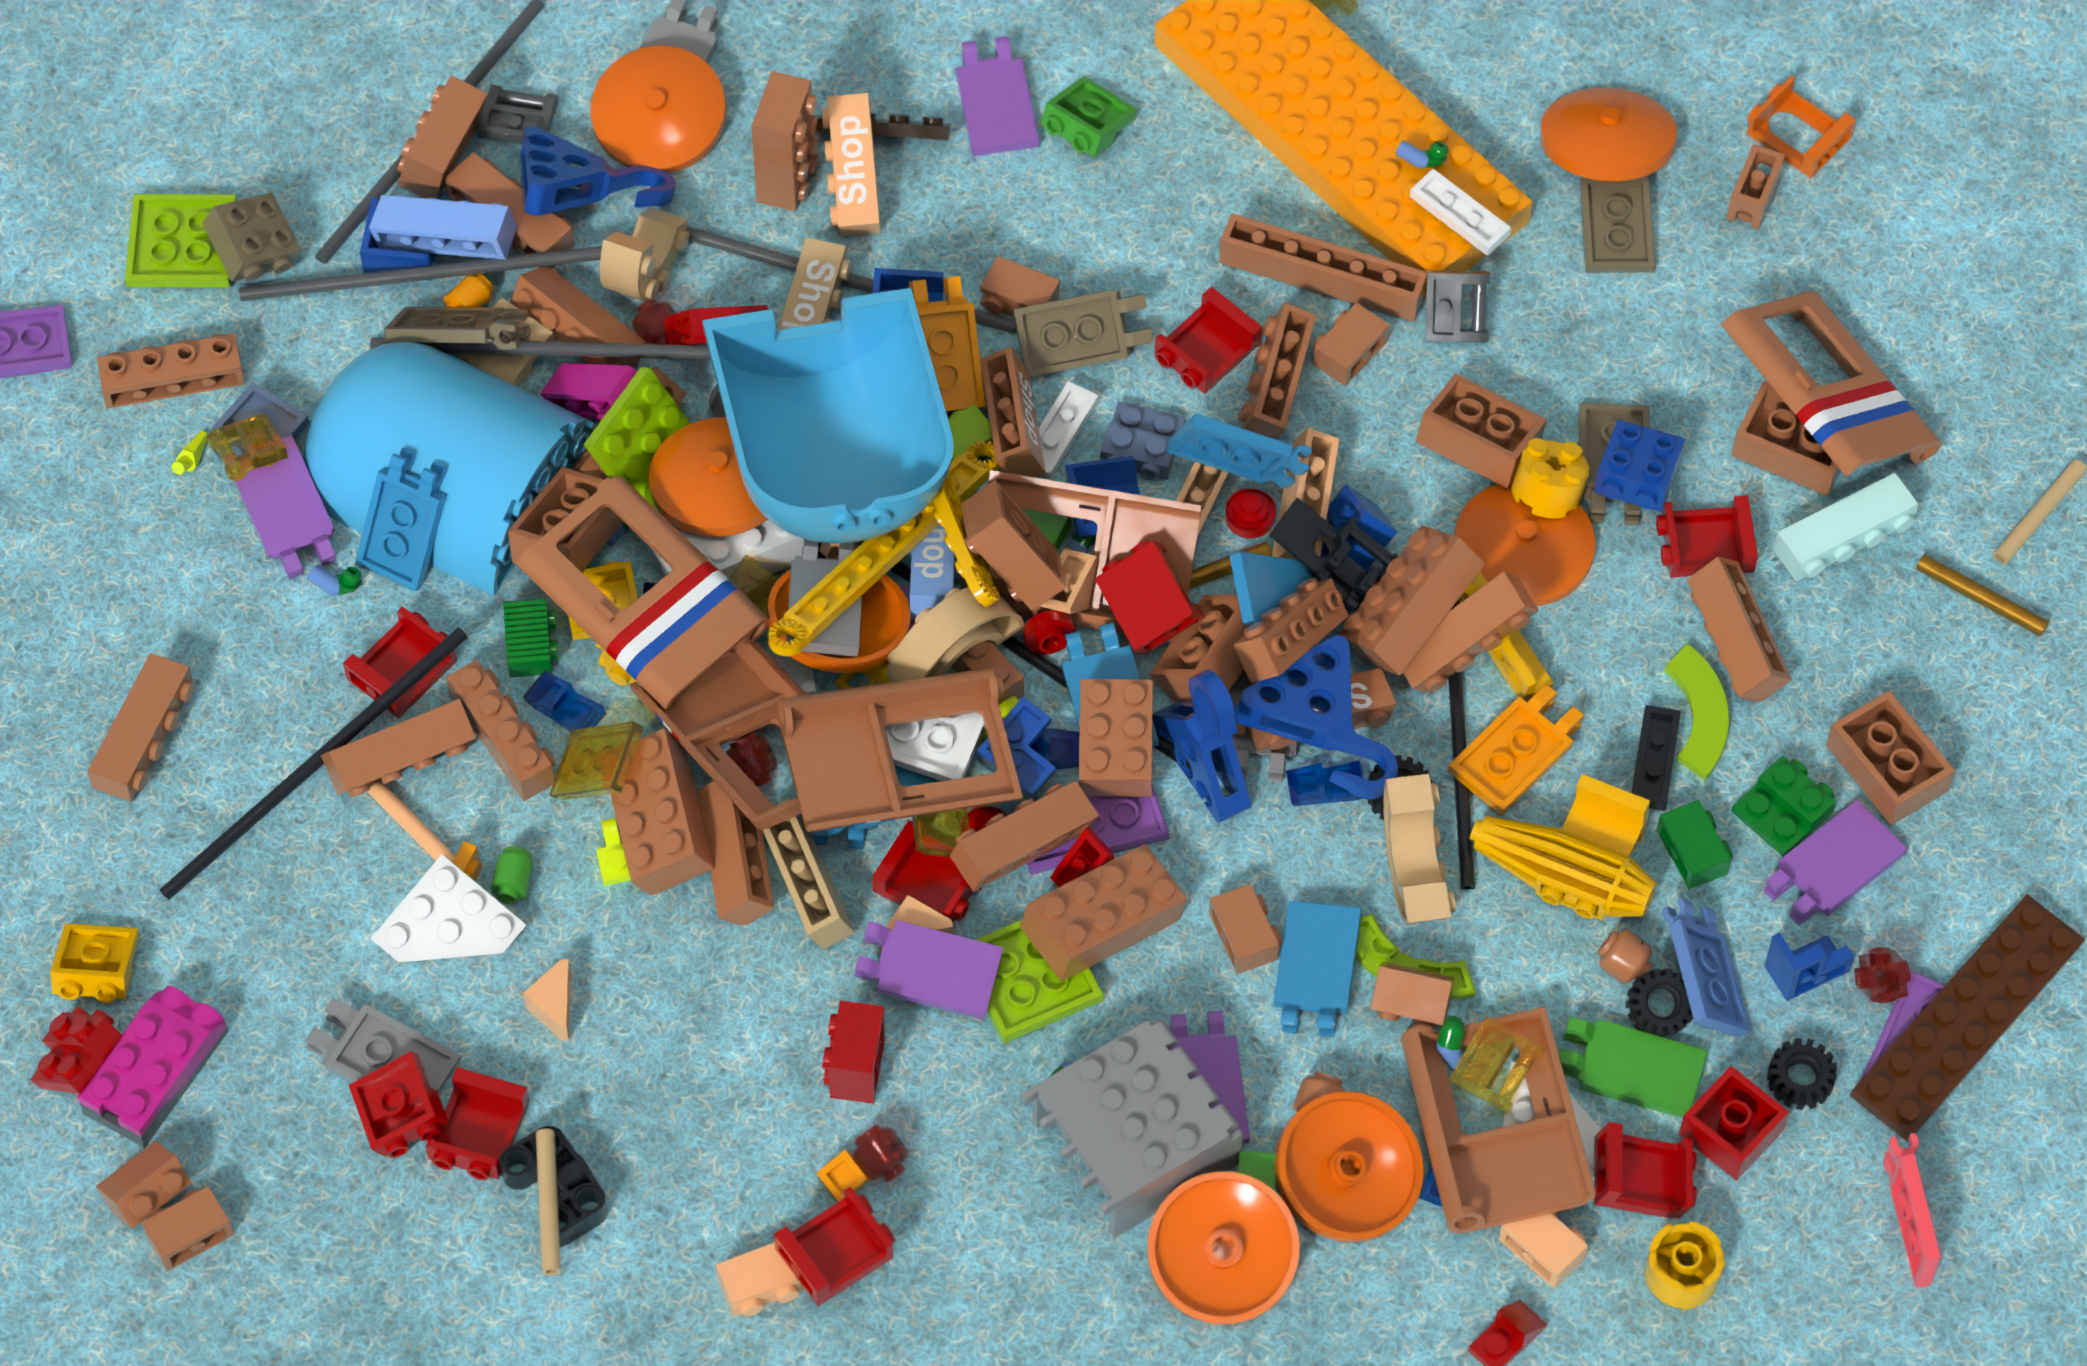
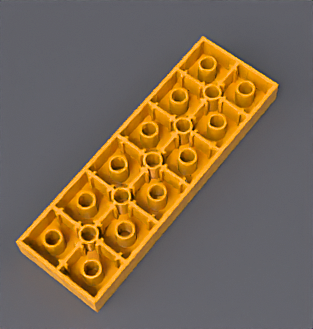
(1335, 122)

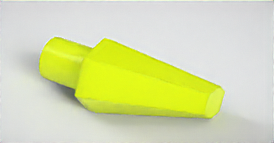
(190, 455)

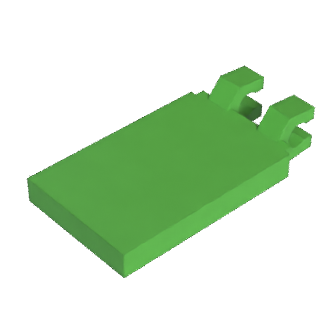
(1633, 1066)

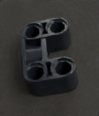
(574, 1183)

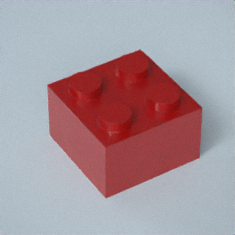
(854, 1051)
(1734, 1122)

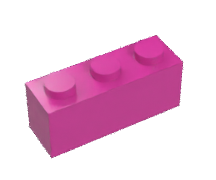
(587, 387)

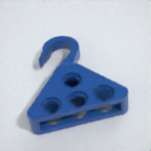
(548, 176)
(1294, 718)
(1204, 728)

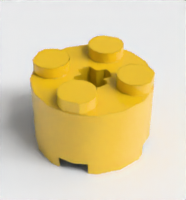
(1550, 477)
(1680, 1284)

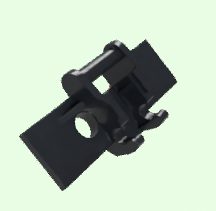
(1302, 526)

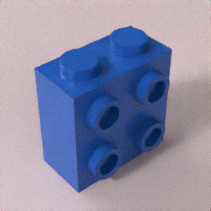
(1639, 465)

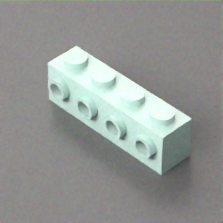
(1846, 527)

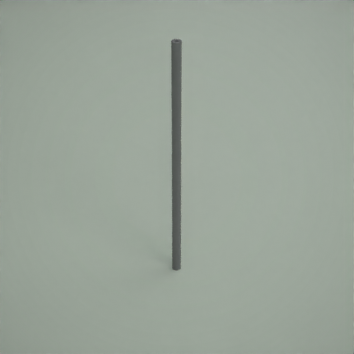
(392, 174)
(790, 262)
(419, 273)
(573, 349)

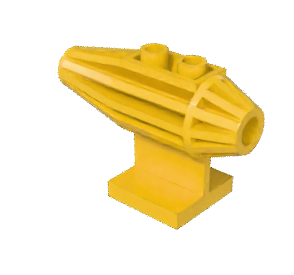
(1583, 862)

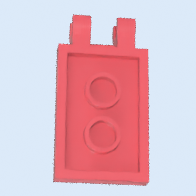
(1912, 1210)

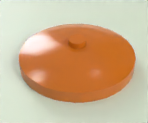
(658, 108)
(1608, 134)
(699, 482)
(1543, 552)
(882, 626)
(1348, 1166)
(1223, 1248)

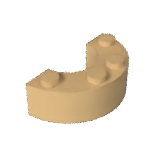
(642, 263)
(948, 632)
(1411, 849)

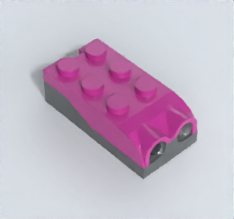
(153, 1065)

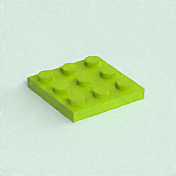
(171, 244)
(635, 430)
(1027, 989)

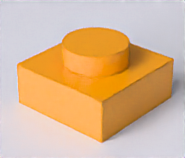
(468, 860)
(842, 1173)

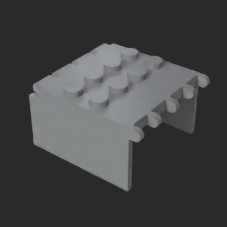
(1137, 1121)

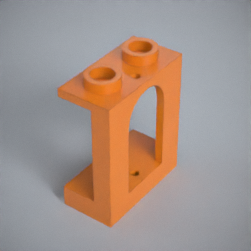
(1784, 99)

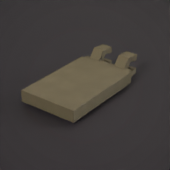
(1617, 226)
(459, 326)
(1078, 331)
(1595, 431)

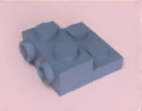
(257, 400)
(1144, 436)

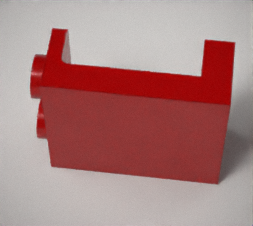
(1209, 342)
(1701, 535)
(1147, 597)
(394, 656)
(924, 877)
(481, 1125)
(1643, 1173)
(836, 1247)

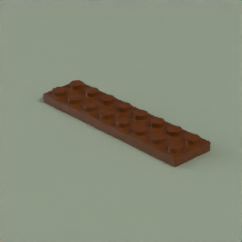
(1967, 1018)

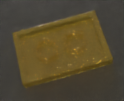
(596, 761)

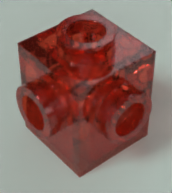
(1892, 980)

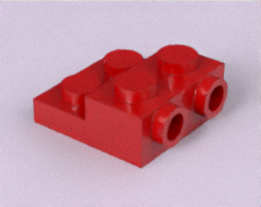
(77, 1051)
(398, 1106)

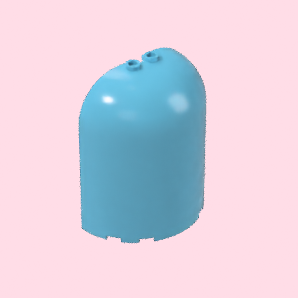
(834, 418)
(485, 431)

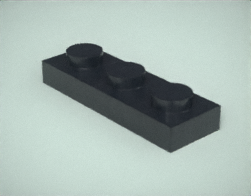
(1656, 755)

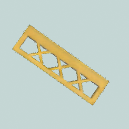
(1514, 656)

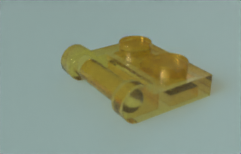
(257, 439)
(1487, 1057)

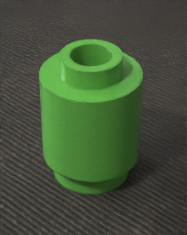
(512, 875)

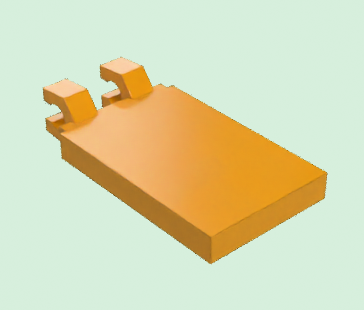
(952, 343)
(1515, 751)

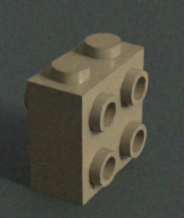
(252, 237)

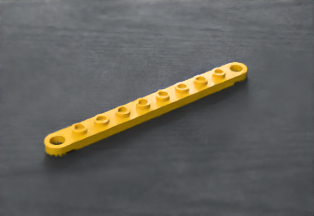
(872, 560)
(968, 565)

